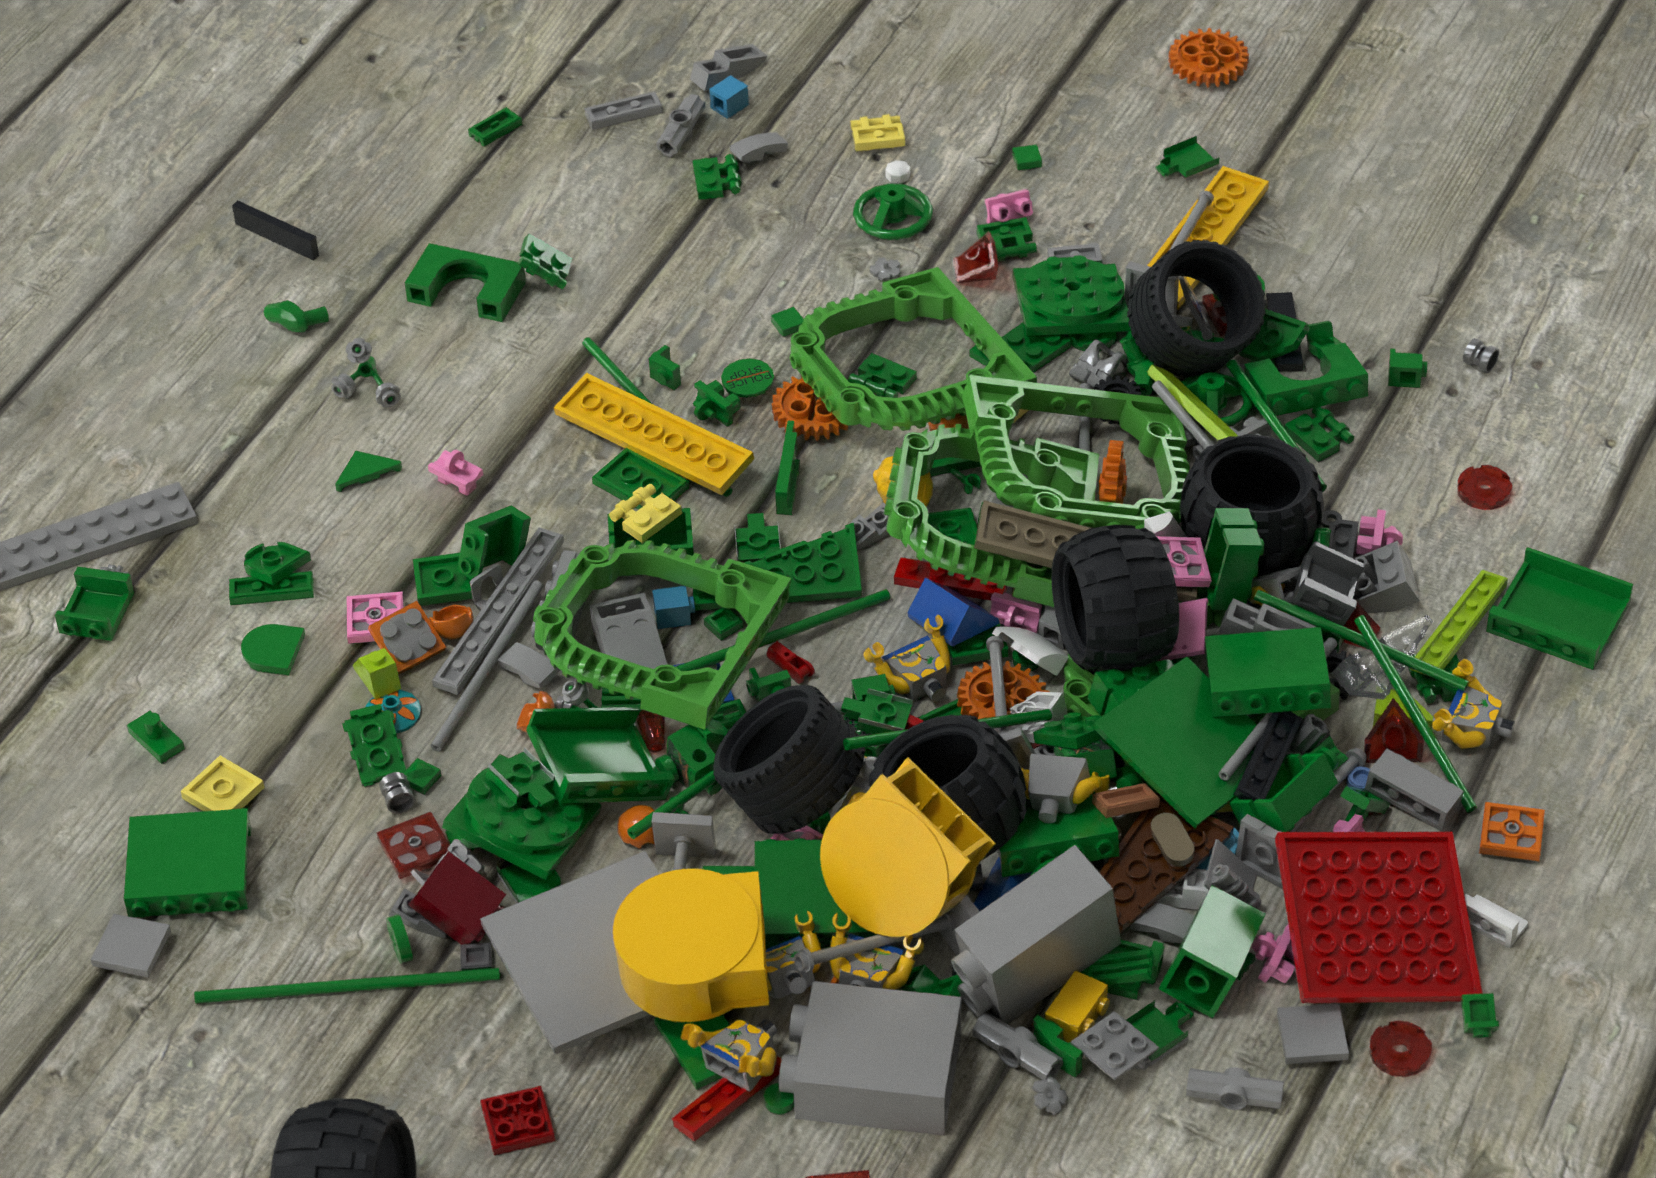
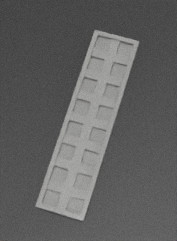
(94, 534)

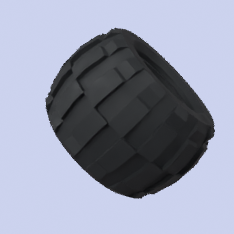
(1268, 480)
(1115, 598)
(969, 766)
(344, 1142)

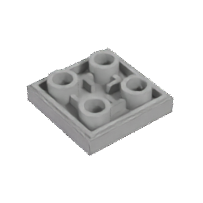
(130, 945)
(1312, 1033)

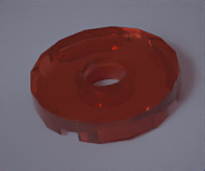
(1481, 498)
(1396, 1062)

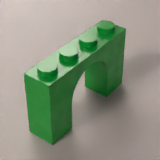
(443, 264)
(1341, 381)

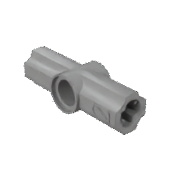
(681, 125)
(1017, 1046)
(1235, 1088)

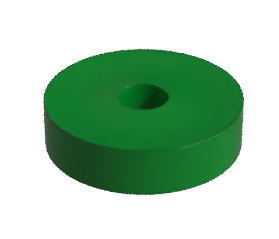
(399, 938)

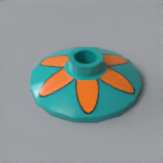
(404, 707)

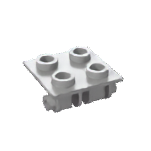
(1231, 875)
(1115, 1046)

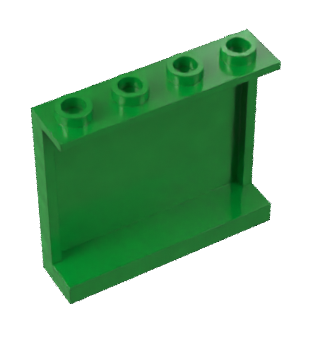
(1561, 608)
(1267, 672)
(597, 755)
(1042, 841)
(187, 863)
(793, 885)

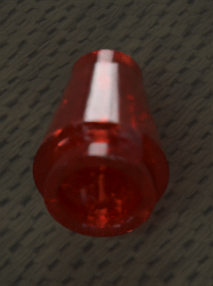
(652, 729)

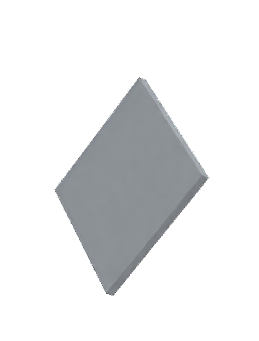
(566, 956)

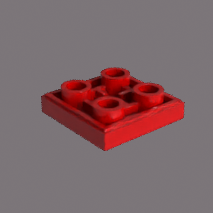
(517, 1120)

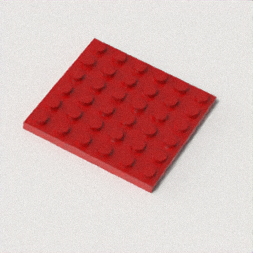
(1377, 917)

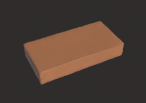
(1125, 800)

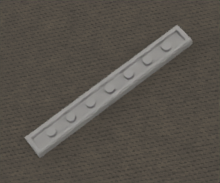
(497, 611)

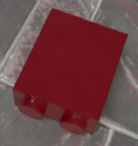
(457, 899)

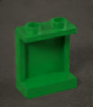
(493, 539)
(96, 604)

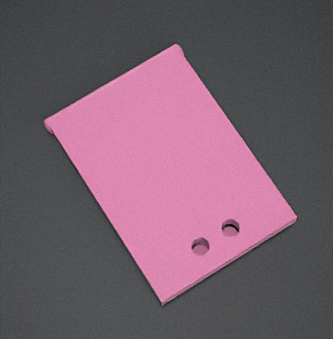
(1191, 630)

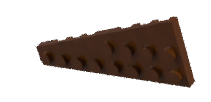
(1141, 872)

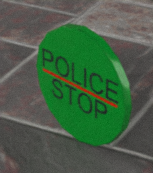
(747, 378)

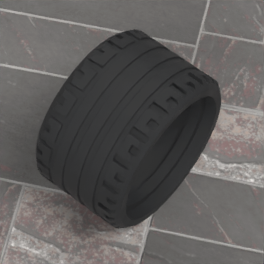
(1230, 281)
(788, 759)

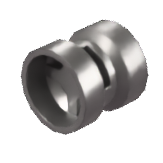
(1481, 355)
(397, 793)

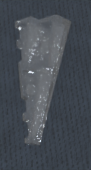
(1362, 673)

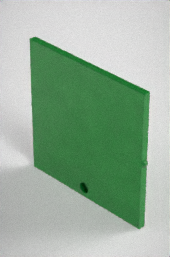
(1177, 742)

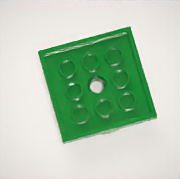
(1071, 297)
(528, 838)

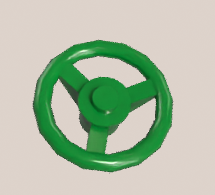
(894, 207)
(1214, 390)

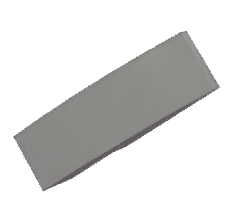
(726, 62)
(1247, 619)

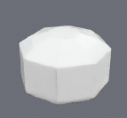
(897, 172)

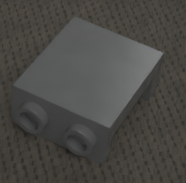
(1328, 583)

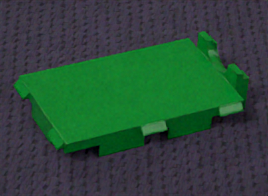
(374, 743)

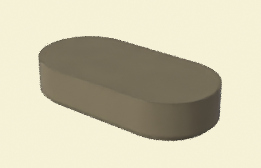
(1172, 839)

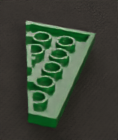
(816, 568)

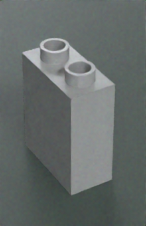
(1036, 937)
(873, 1057)

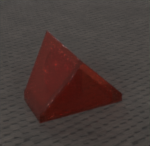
(977, 262)
(1395, 733)

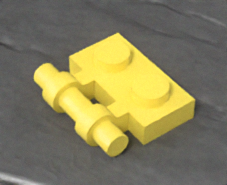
(877, 133)
(650, 518)

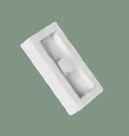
(1494, 920)

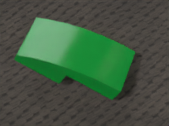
(1051, 1037)

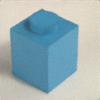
(729, 97)
(672, 607)

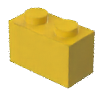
(1078, 1005)

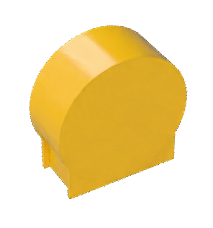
(901, 854)
(693, 944)

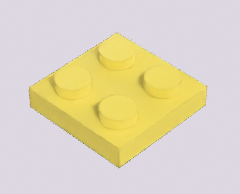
(222, 787)

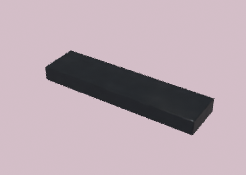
(275, 230)
(1284, 304)
(1268, 756)

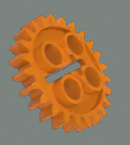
(1208, 57)
(797, 403)
(1113, 476)
(976, 689)

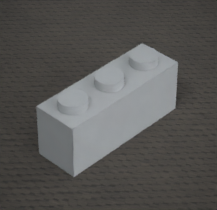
(1414, 789)

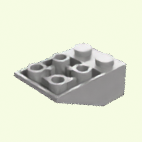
(1386, 580)
(628, 630)

